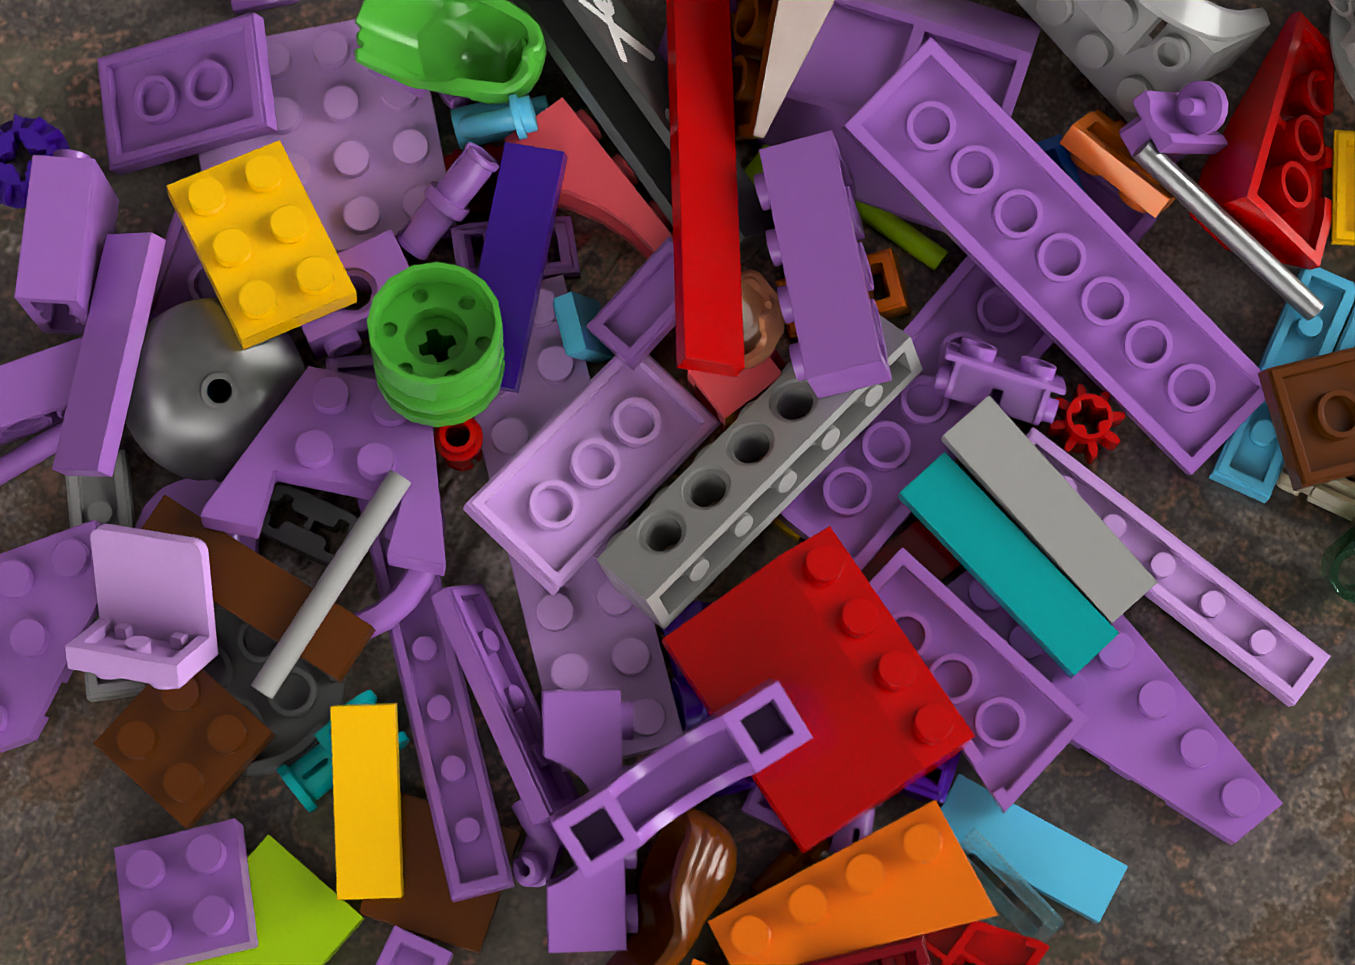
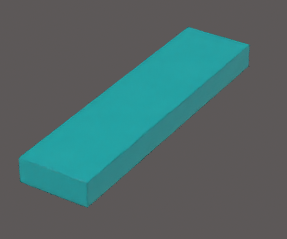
(1007, 565)

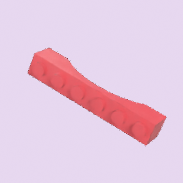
(606, 193)

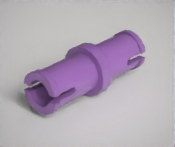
(446, 201)

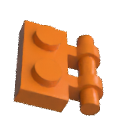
(1101, 151)

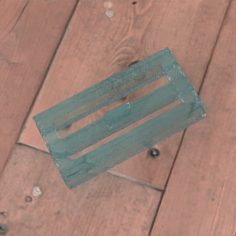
(1025, 892)

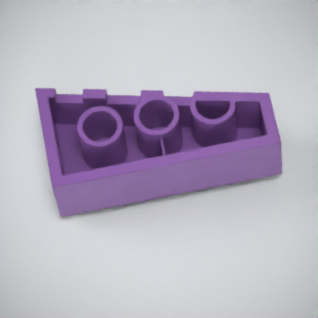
(823, 265)

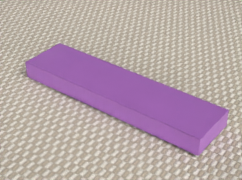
(109, 355)
(503, 698)

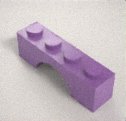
(586, 735)
(679, 775)

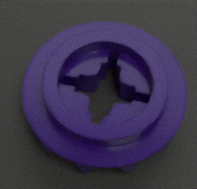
(39, 139)

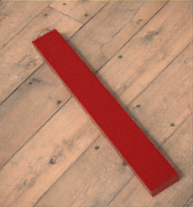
(704, 188)

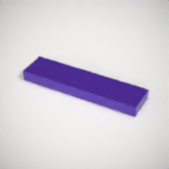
(519, 244)

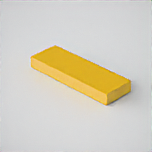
(367, 801)

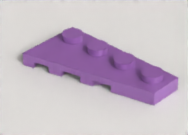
(1004, 700)

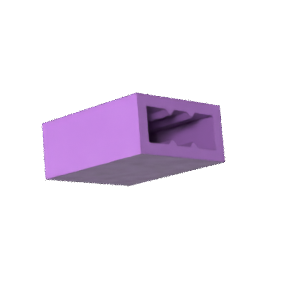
(63, 239)

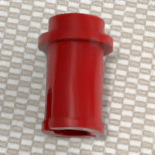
(460, 457)

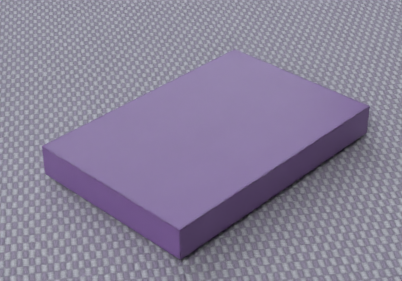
(187, 94)

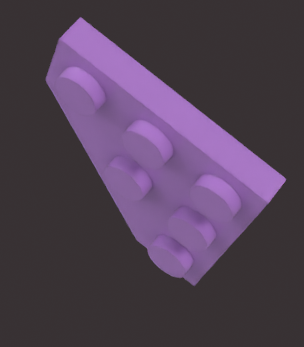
(43, 606)

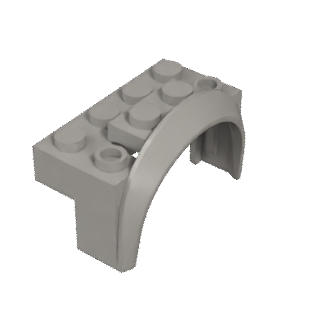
(1121, 60)

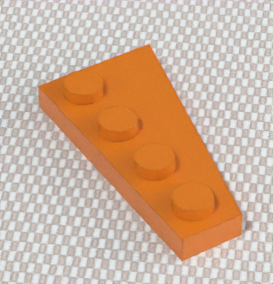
(869, 894)

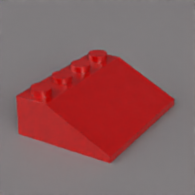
(846, 671)

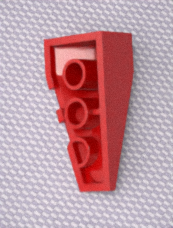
(1277, 150)

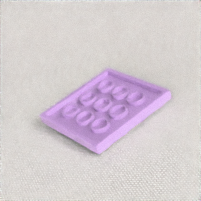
(350, 135)

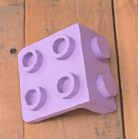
(151, 608)

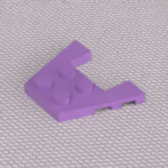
(343, 440)

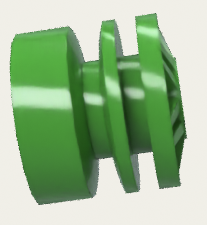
(433, 313)

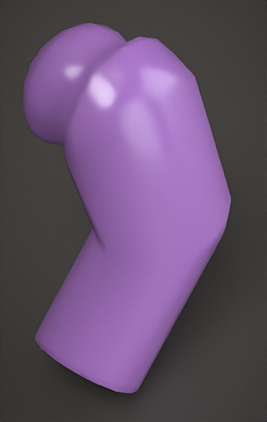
(539, 852)

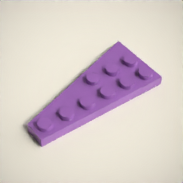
(1145, 724)

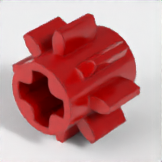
(1095, 410)

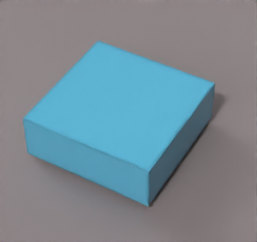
(573, 314)

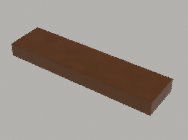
(265, 593)

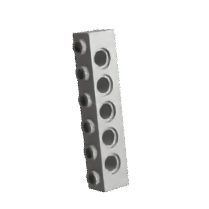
(749, 492)

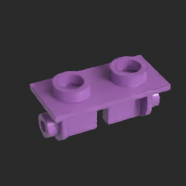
(1024, 384)

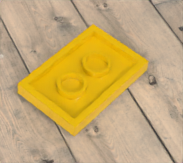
(261, 244)

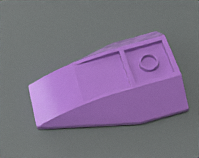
(865, 46)

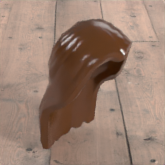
(679, 888)

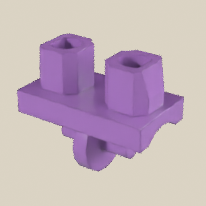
(1179, 121)

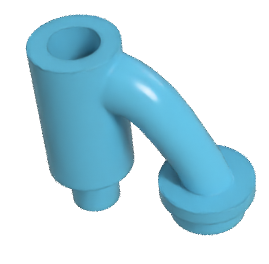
(494, 122)

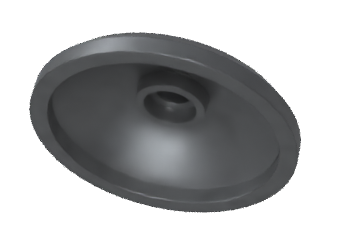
(170, 399)

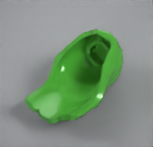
(453, 46)

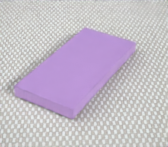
(591, 469)

